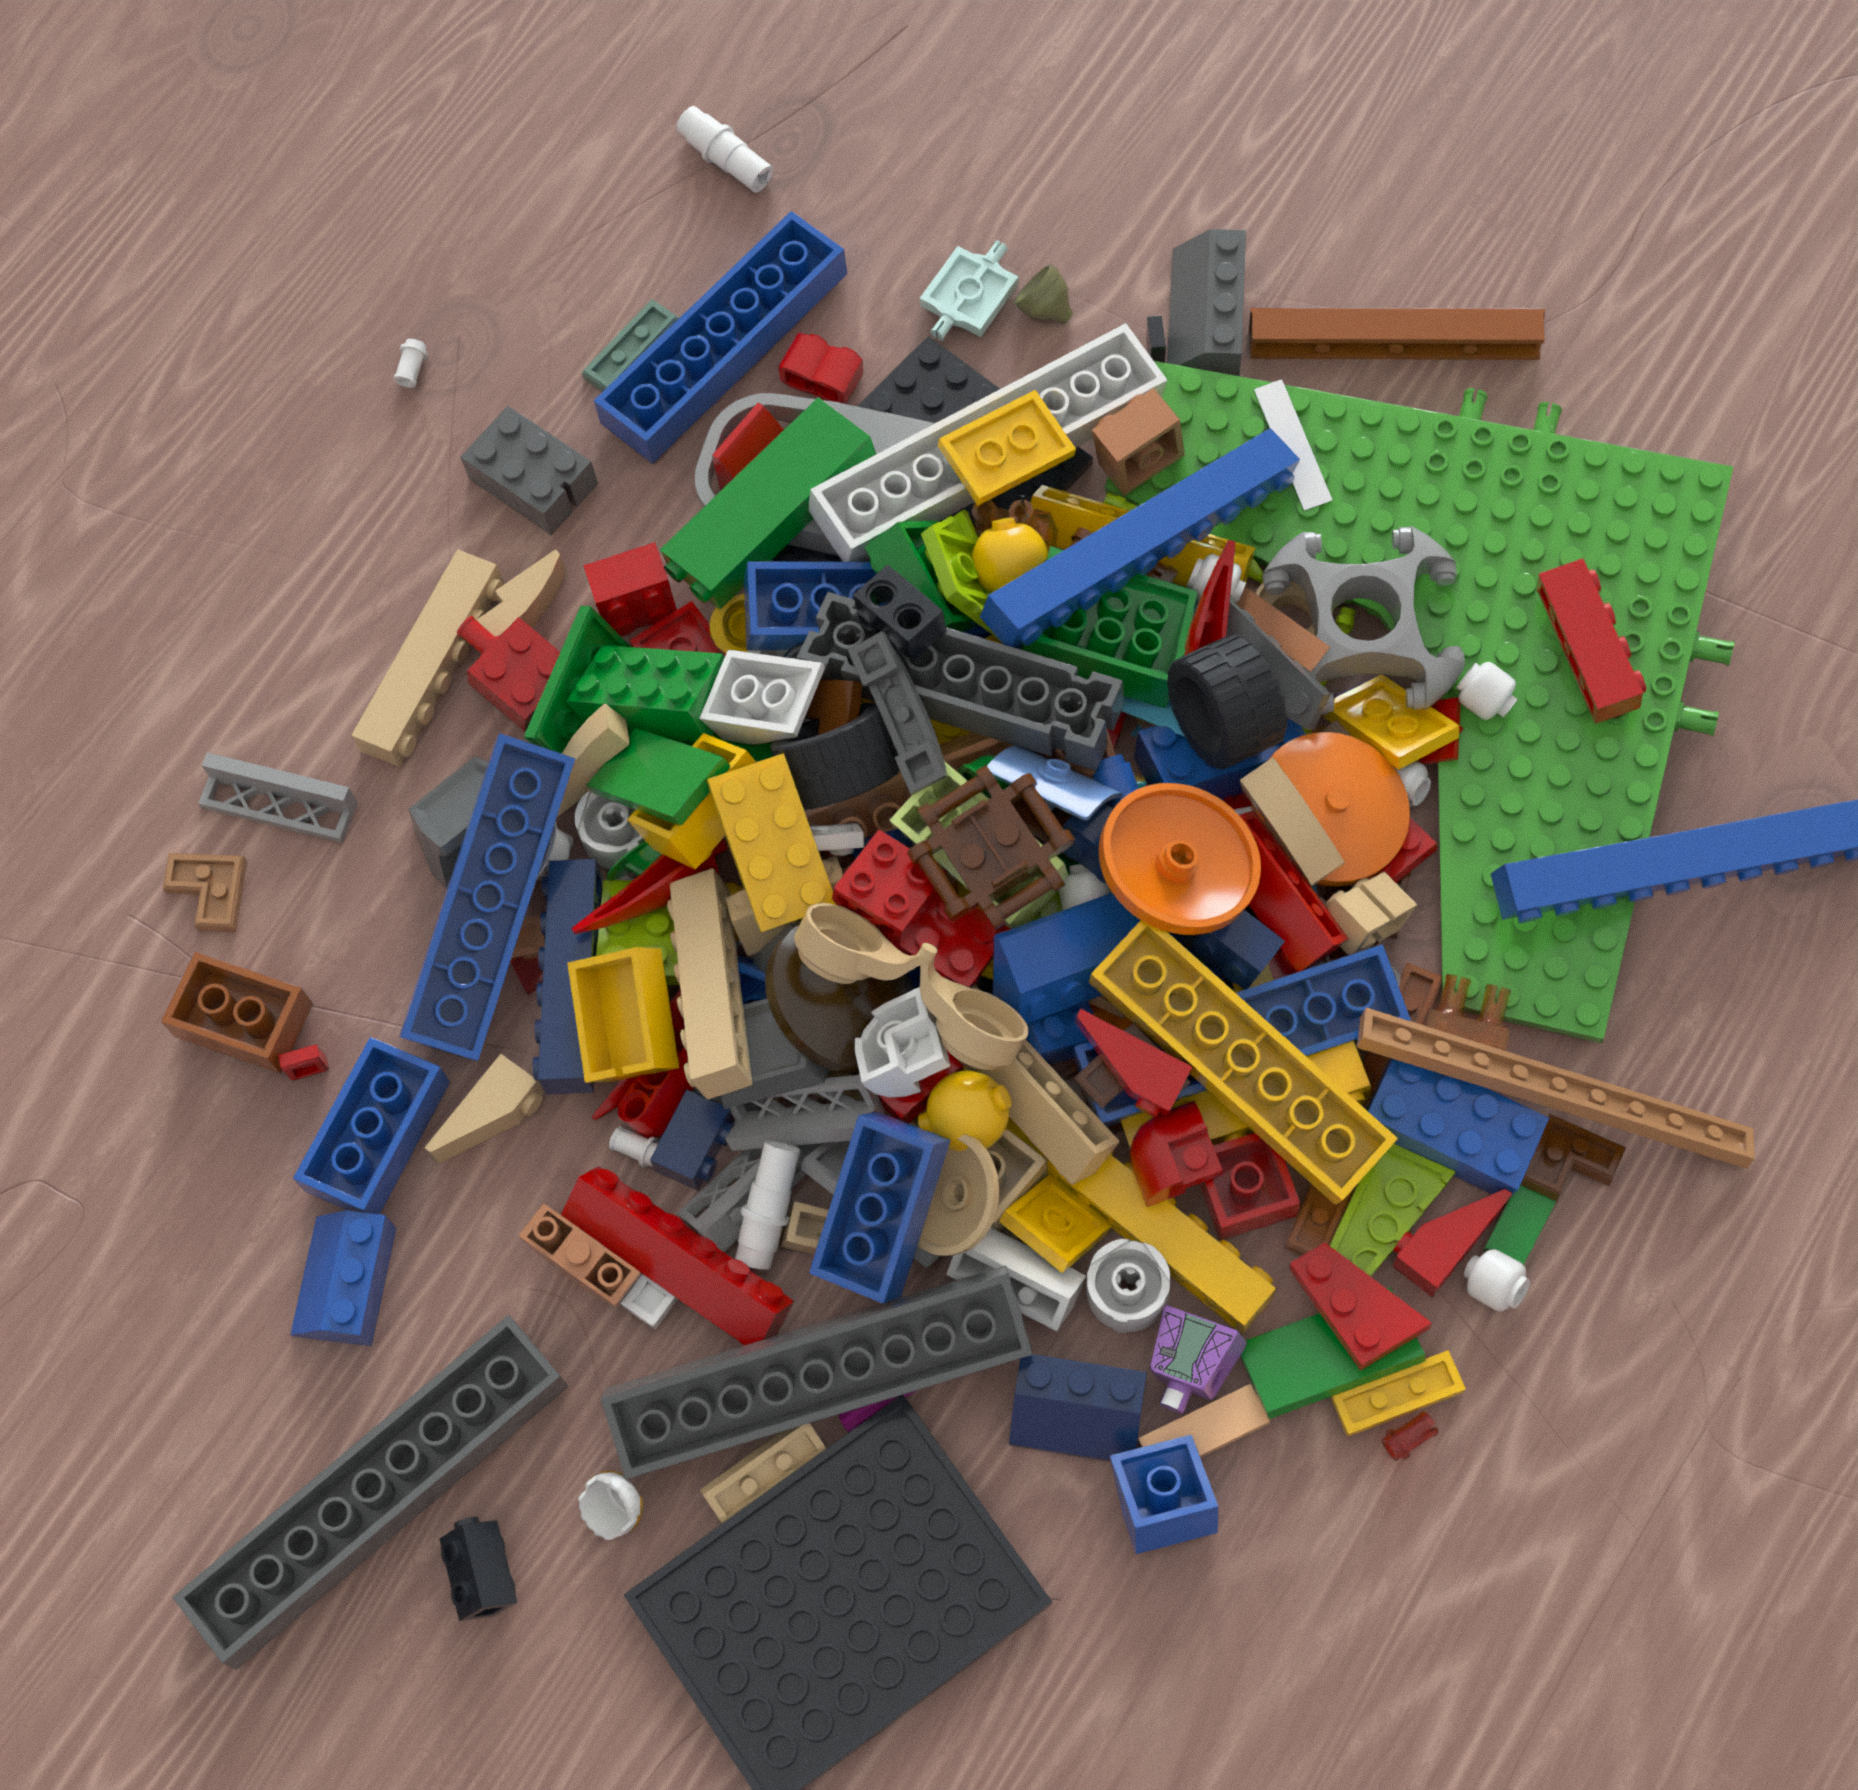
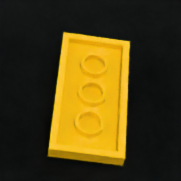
(770, 841)

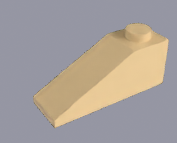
(491, 1107)

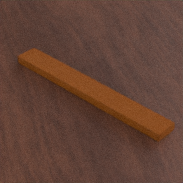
(1318, 1215)

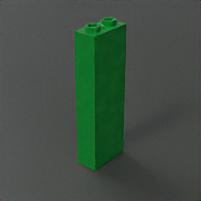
(763, 504)

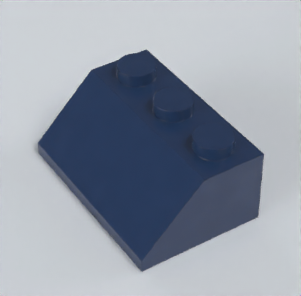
(1076, 1407)

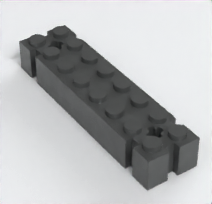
(985, 687)

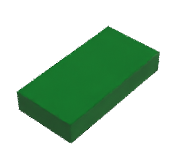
(1520, 1224)

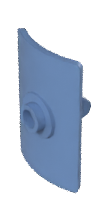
(1056, 781)

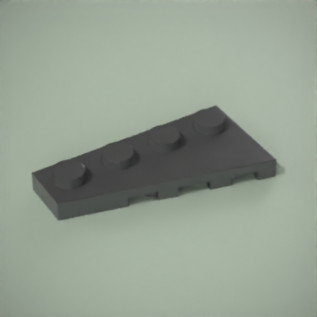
(1301, 691)

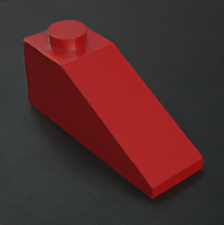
(1139, 1067)
(1444, 1242)

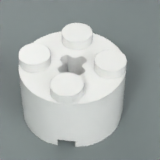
(605, 829)
(1132, 1262)

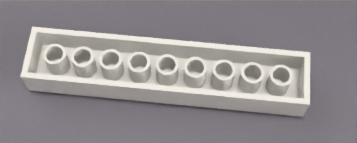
(918, 482)

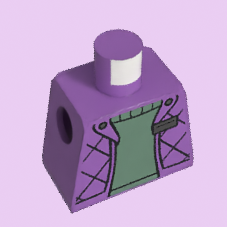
(1193, 1357)

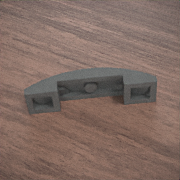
(902, 712)

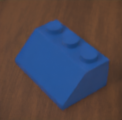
(344, 1278)

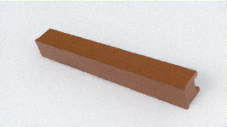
(1397, 333)

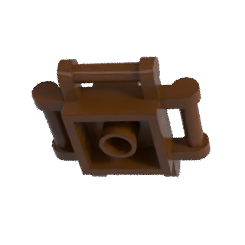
(991, 847)

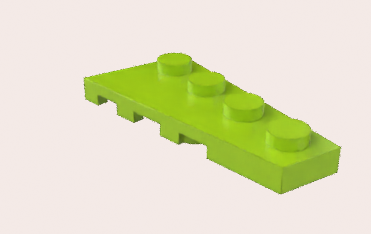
(1388, 1206)

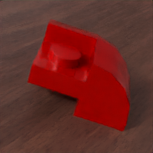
(1173, 1154)

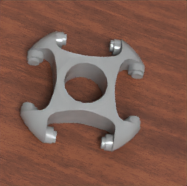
(1387, 583)

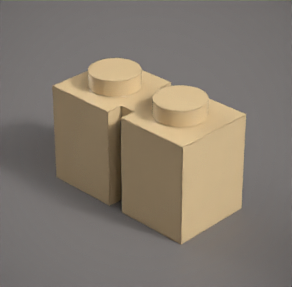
(1370, 911)

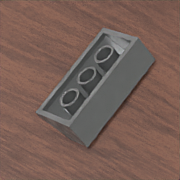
(1208, 302)

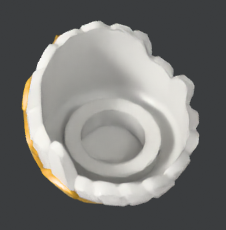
(610, 1505)

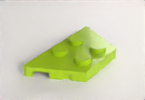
(950, 552)

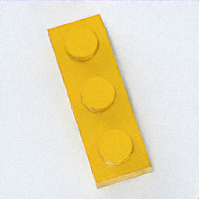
(1398, 1394)

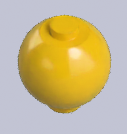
(1007, 553)
(967, 1105)

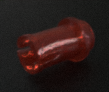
(1409, 1436)

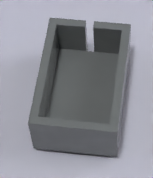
(529, 469)

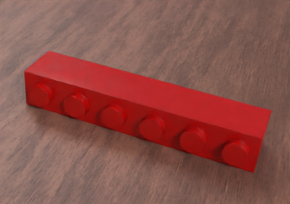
(676, 1257)

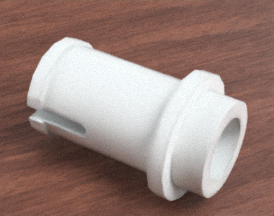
(412, 355)
(633, 1145)

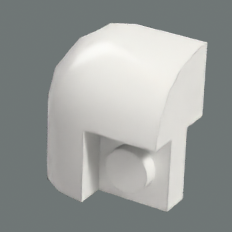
(900, 1047)

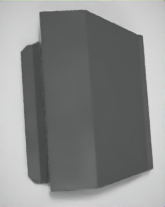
(444, 815)
(773, 1060)

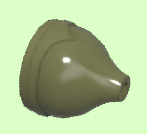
(1045, 296)

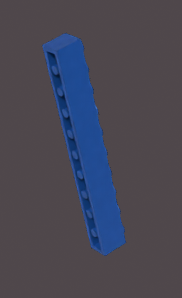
(1139, 540)
(1676, 861)

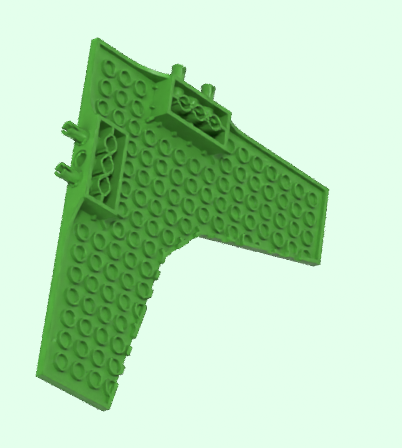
(1505, 511)

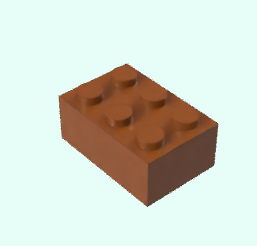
(237, 1012)

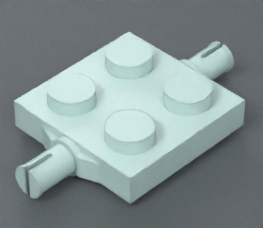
(969, 291)

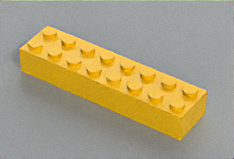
(1242, 1060)

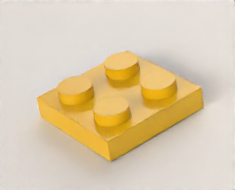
(1055, 1223)

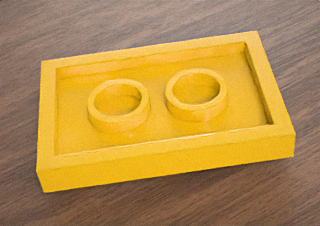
(1006, 447)
(1380, 718)

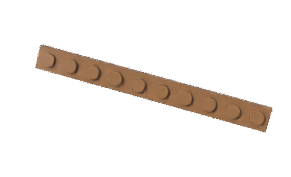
(1556, 1088)

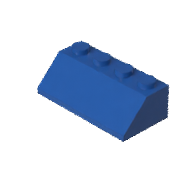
(1051, 959)

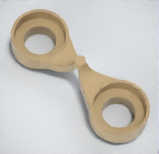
(969, 1021)

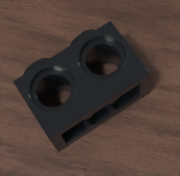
(905, 608)

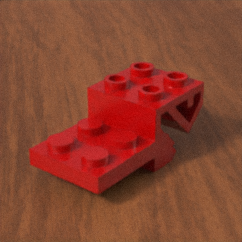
(909, 911)

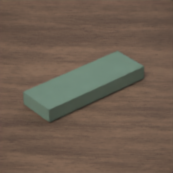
(629, 344)

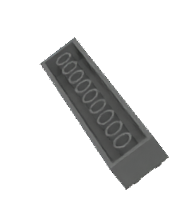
(816, 1372)
(369, 1493)

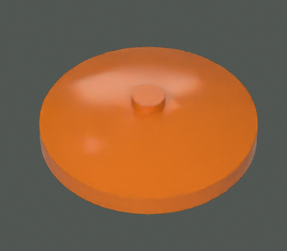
(1352, 797)
(1179, 858)

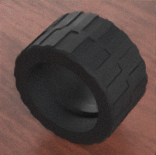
(1227, 701)
(841, 761)

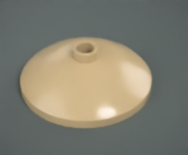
(959, 1219)

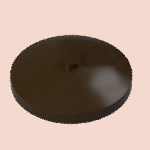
(820, 1014)

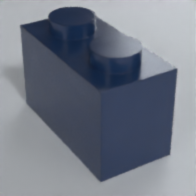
(692, 1140)

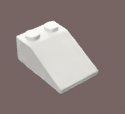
(760, 697)

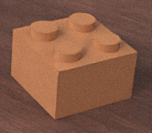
(1138, 441)

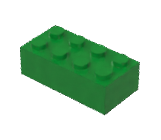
(649, 689)

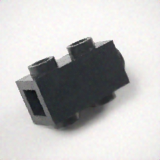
(477, 1569)

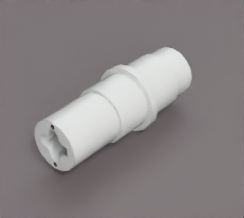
(724, 148)
(767, 1205)

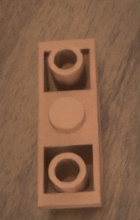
(579, 1256)

